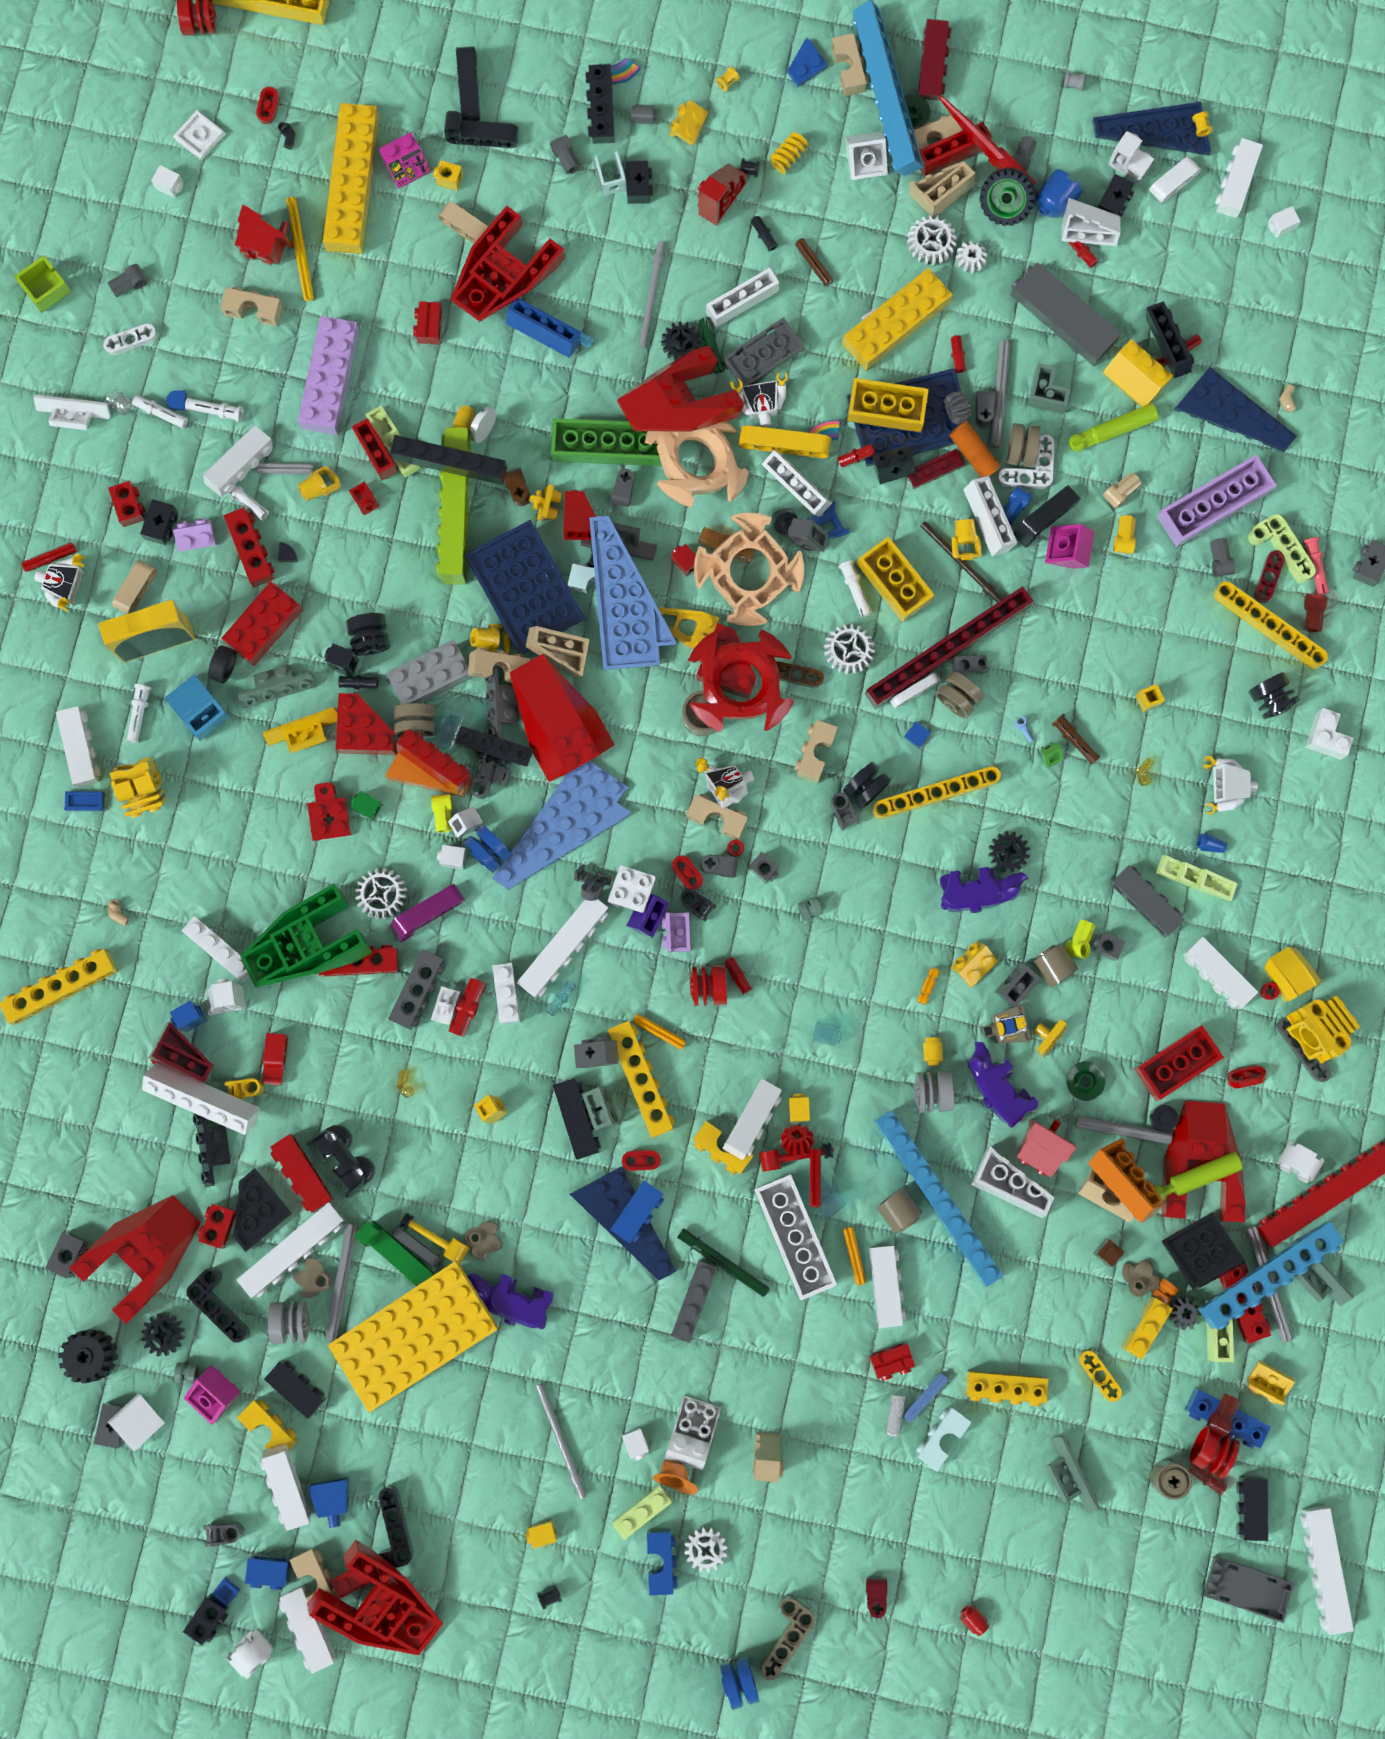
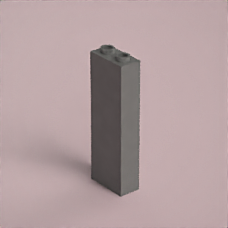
(1065, 313)

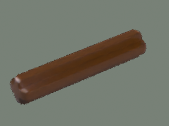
(814, 262)

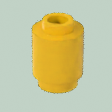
(464, 417)
(933, 1051)

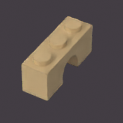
(846, 50)
(939, 130)
(236, 301)
(482, 663)
(820, 735)
(702, 808)
(1097, 1191)
(311, 1564)

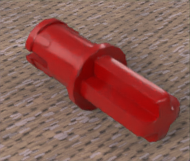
(1084, 252)
(958, 354)
(856, 455)
(737, 975)

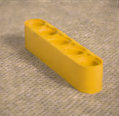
(785, 441)

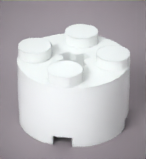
(1300, 1162)
(249, 1653)

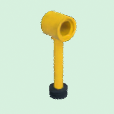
(454, 1250)

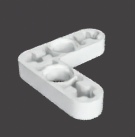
(1039, 471)

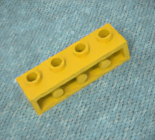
(1006, 1387)

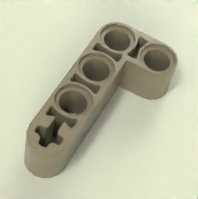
(784, 1641)

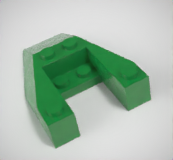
(293, 948)

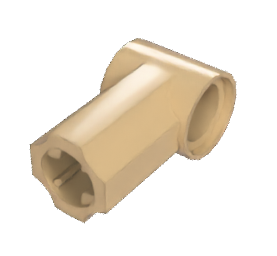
(1119, 492)

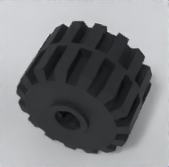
(99, 1359)

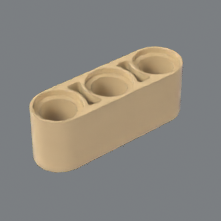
(462, 222)
(134, 587)

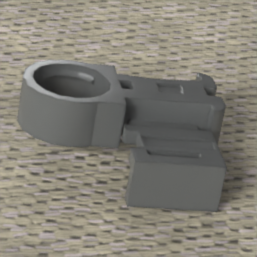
(490, 774)
(591, 883)

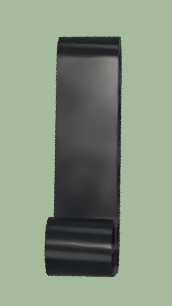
(468, 83)
(479, 132)
(1046, 515)
(220, 1308)
(394, 1525)

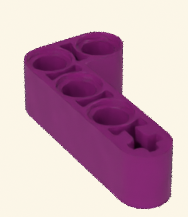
(425, 912)

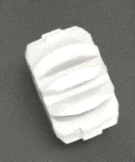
(971, 250)

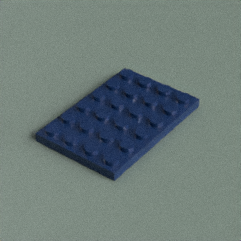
(936, 421)
(524, 584)

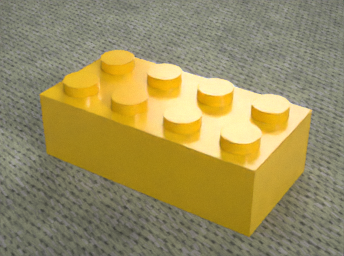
(887, 405)
(895, 579)

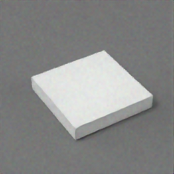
(199, 135)
(136, 1422)

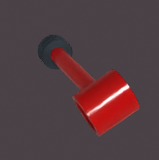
(772, 1160)

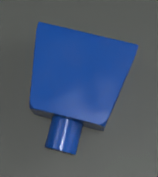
(330, 1499)

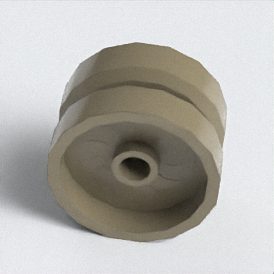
(1023, 444)
(959, 695)
(416, 718)
(689, 718)

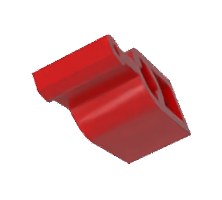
(274, 1058)

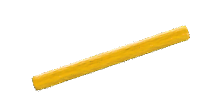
(299, 249)

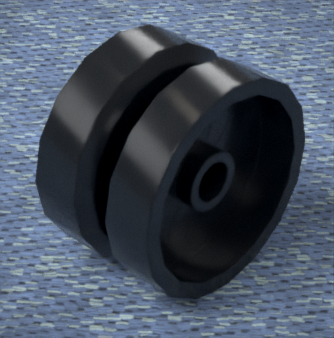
(864, 783)

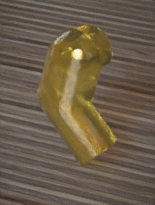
(1142, 772)
(402, 1084)

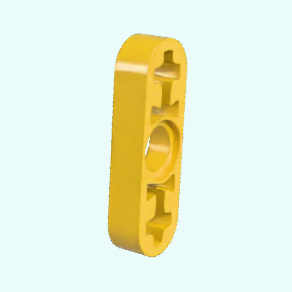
(1095, 1360)

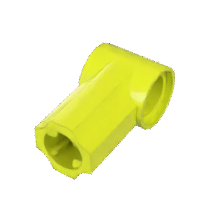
(442, 811)
(1079, 945)

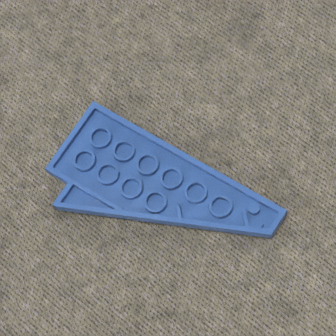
(626, 610)
(572, 816)

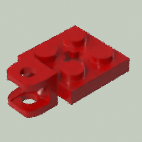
(325, 805)

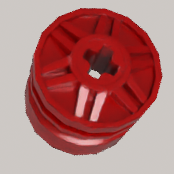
(196, 14)
(709, 985)
(1214, 1451)

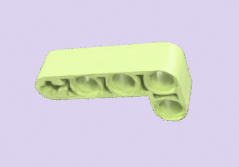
(1292, 547)

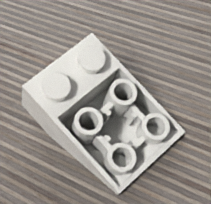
(693, 1433)

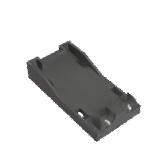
(763, 353)
(1248, 1589)

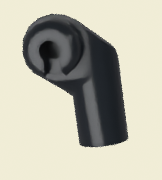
(288, 133)

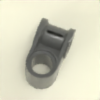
(985, 406)
(623, 490)
(844, 812)
(724, 865)
(219, 1533)

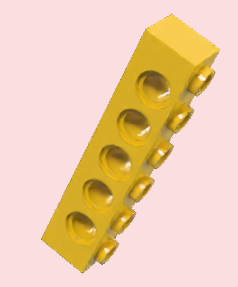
(11, 1003)
(654, 1127)

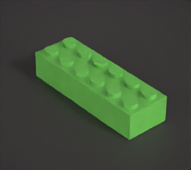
(601, 443)

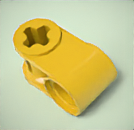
(241, 1088)

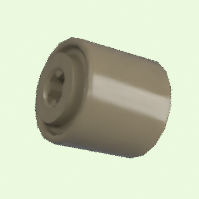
(1055, 965)
(899, 1210)
(1163, 1472)

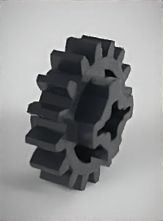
(672, 342)
(1001, 850)
(164, 1342)

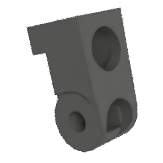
(970, 664)

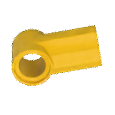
(1125, 540)

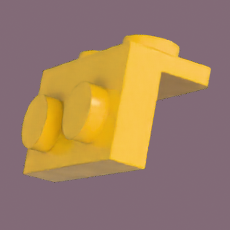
(688, 122)
(974, 963)
(1270, 1382)

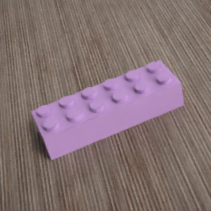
(328, 375)
(1216, 500)

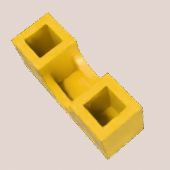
(707, 1140)
(1143, 1335)
(258, 1414)

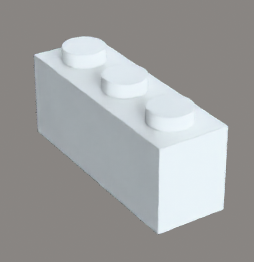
(506, 993)

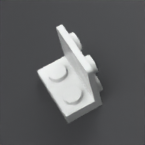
(631, 889)

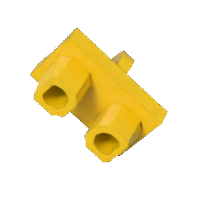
(549, 495)

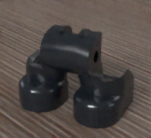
(352, 1170)

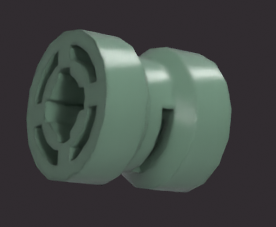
(810, 908)
(186, 1372)

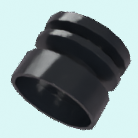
(368, 634)
(1274, 696)

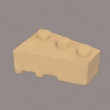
(942, 189)
(561, 649)
(767, 1460)

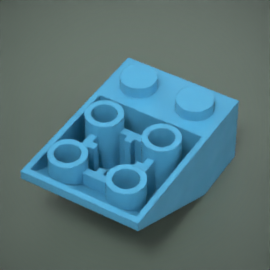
(197, 707)

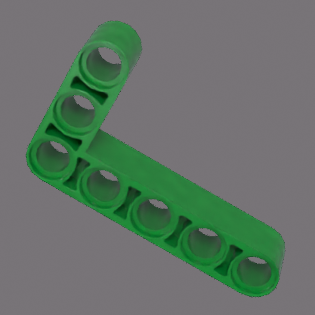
(393, 1251)

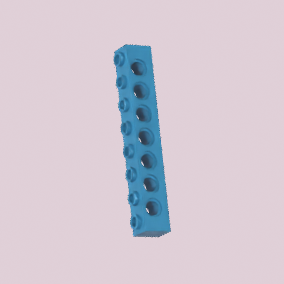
(1330, 1243)

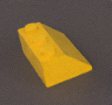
(1137, 374)

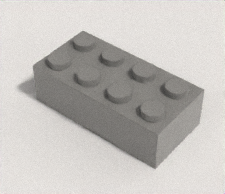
(430, 674)

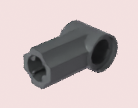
(563, 150)
(1025, 151)
(131, 278)
(1222, 562)

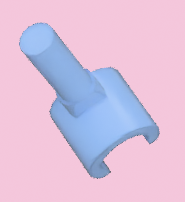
(1023, 728)

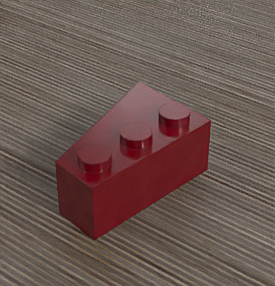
(180, 1055)

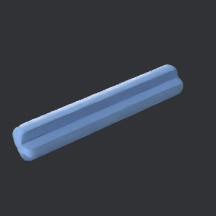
(922, 1401)

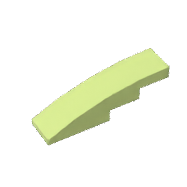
(386, 430)
(1196, 878)

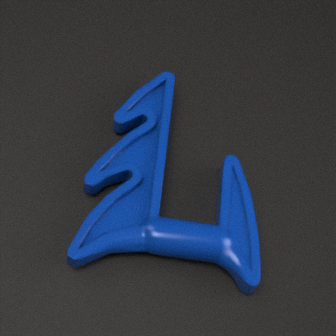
(830, 515)

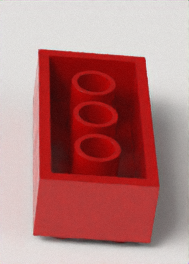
(262, 623)
(1178, 1063)

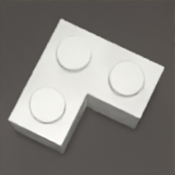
(1130, 159)
(1325, 739)

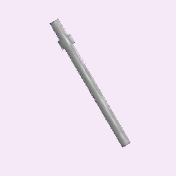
(658, 260)
(575, 1477)

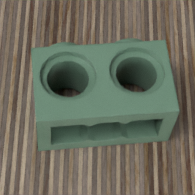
(601, 1108)

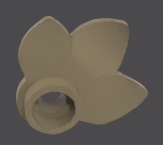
(486, 1240)
(1140, 1274)
(310, 1278)

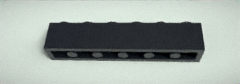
(448, 460)

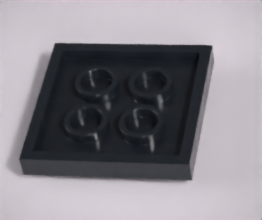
(1203, 1251)

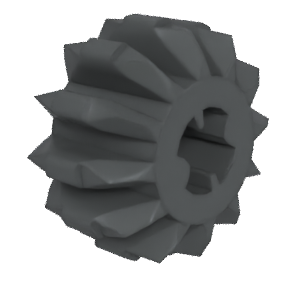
(958, 407)
(1178, 1311)

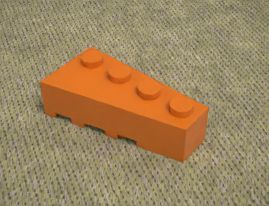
(408, 773)
(1126, 1180)

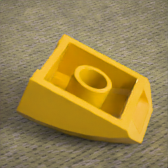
(1291, 973)

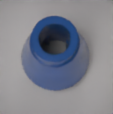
(1210, 843)

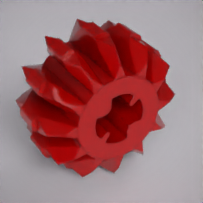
(797, 1140)

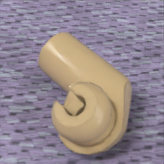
(1286, 399)
(115, 912)

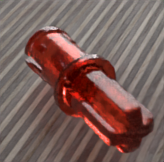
(1208, 1479)

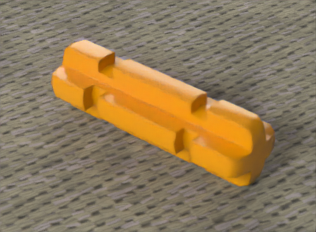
(928, 986)

